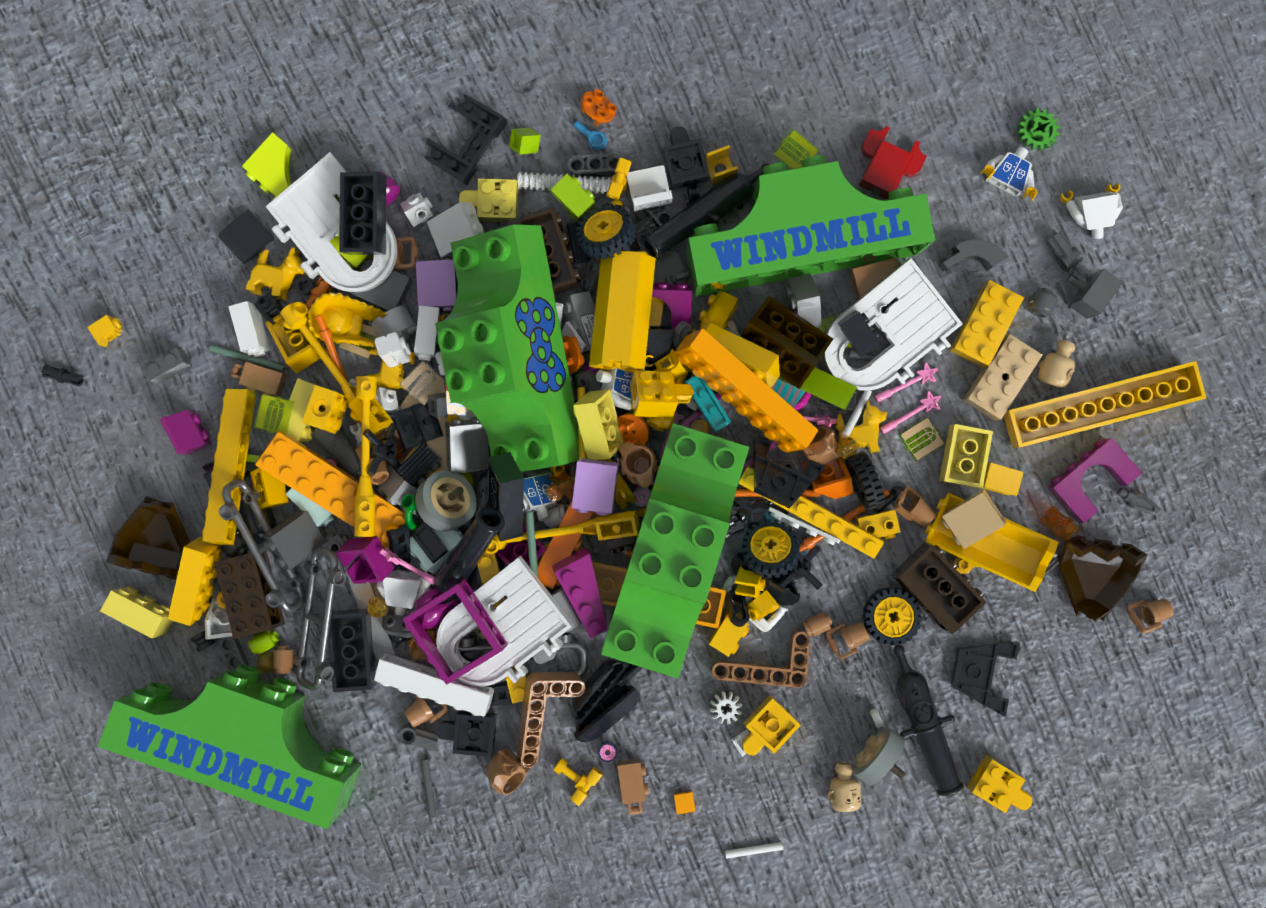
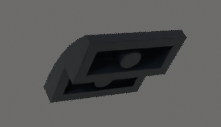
(245, 236)
(416, 425)

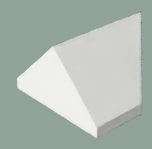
(217, 622)

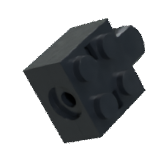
(683, 160)
(469, 733)

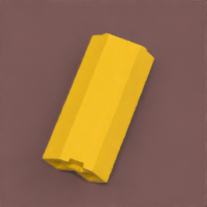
(622, 312)
(1007, 552)

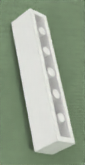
(426, 683)

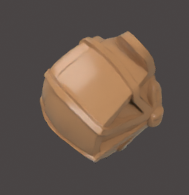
(822, 447)
(637, 463)
(506, 768)

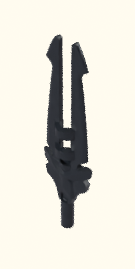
(751, 512)

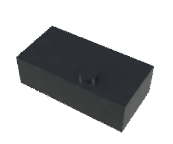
(362, 213)
(506, 493)
(351, 650)

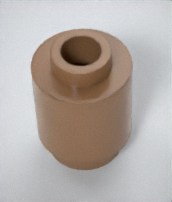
(817, 624)
(282, 660)

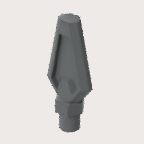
(1139, 501)

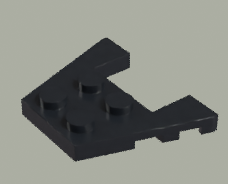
(778, 481)
(975, 671)

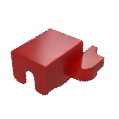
(888, 162)

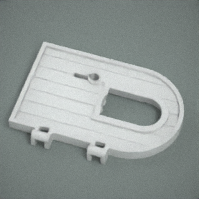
(314, 221)
(908, 323)
(523, 619)

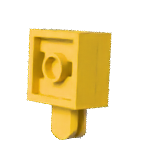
(657, 394)
(325, 409)
(769, 727)
(1003, 788)

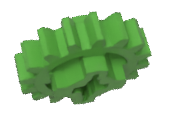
(1037, 121)

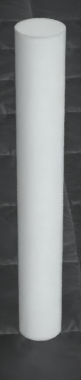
(855, 415)
(754, 850)

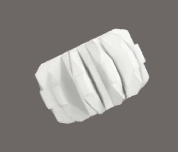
(728, 713)

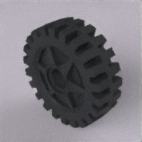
(865, 481)

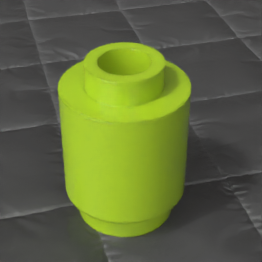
(264, 641)

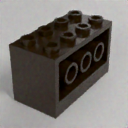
(555, 243)
(790, 337)
(927, 592)
(245, 594)

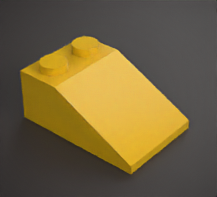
(293, 345)

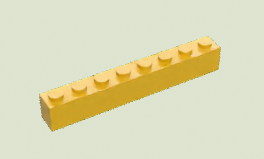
(229, 463)

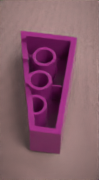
(581, 588)

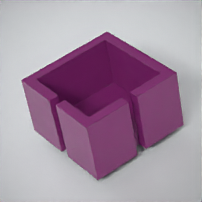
(370, 564)

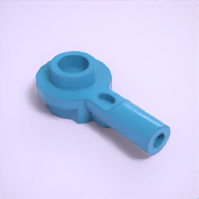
(596, 139)

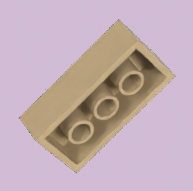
(993, 394)

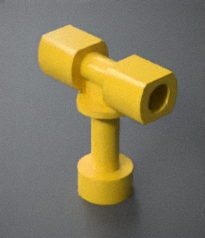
(618, 182)
(582, 782)

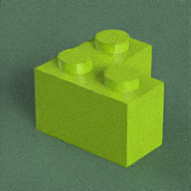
(573, 197)

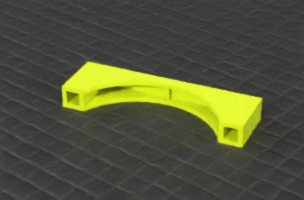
(271, 168)

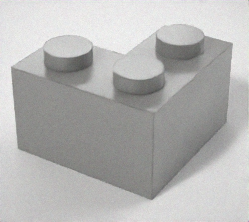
(805, 298)
(396, 488)

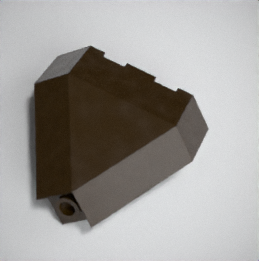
(150, 540)
(1098, 574)

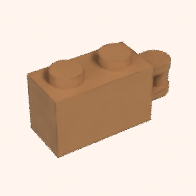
(259, 378)
(632, 784)

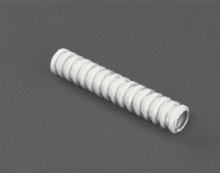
(548, 182)

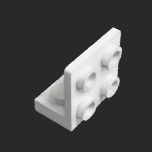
(649, 188)

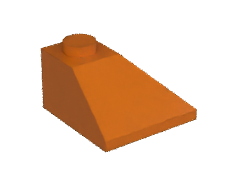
(833, 480)

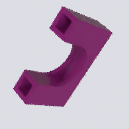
(678, 299)
(1068, 487)

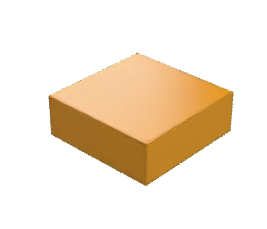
(684, 802)

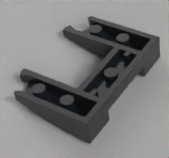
(488, 126)

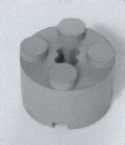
(397, 321)

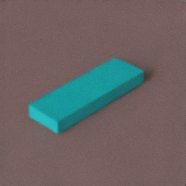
(708, 404)

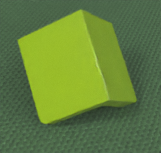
(524, 140)

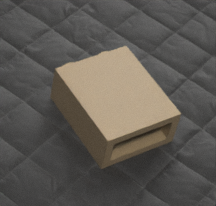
(973, 519)

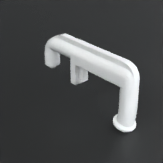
(763, 624)

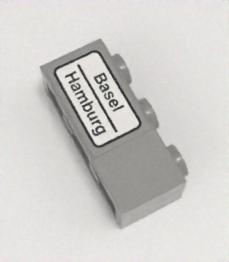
(580, 314)

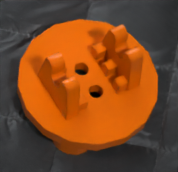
(597, 107)
(573, 353)
(631, 423)

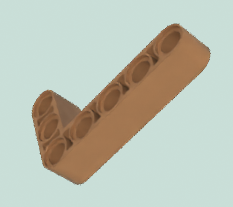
(768, 670)
(530, 711)

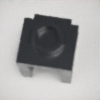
(266, 304)

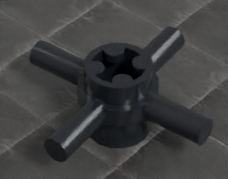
(382, 449)
(804, 571)

